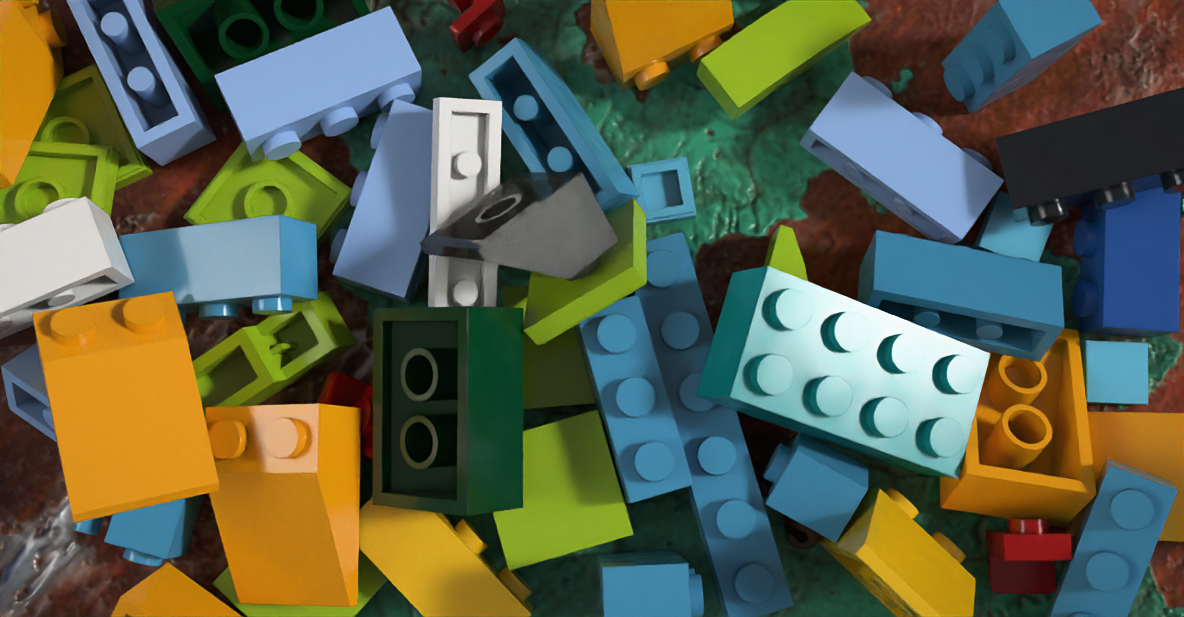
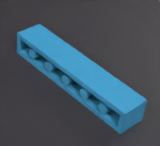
(725, 487)

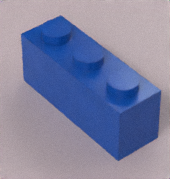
(1129, 267)

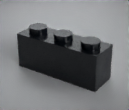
(1095, 158)

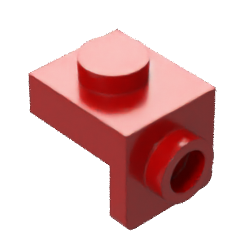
(1024, 556)

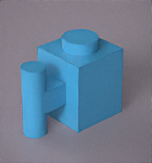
(815, 484)
(150, 532)

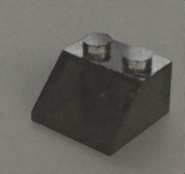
(530, 226)

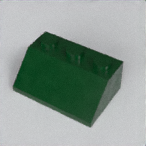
(233, 32)
(448, 409)

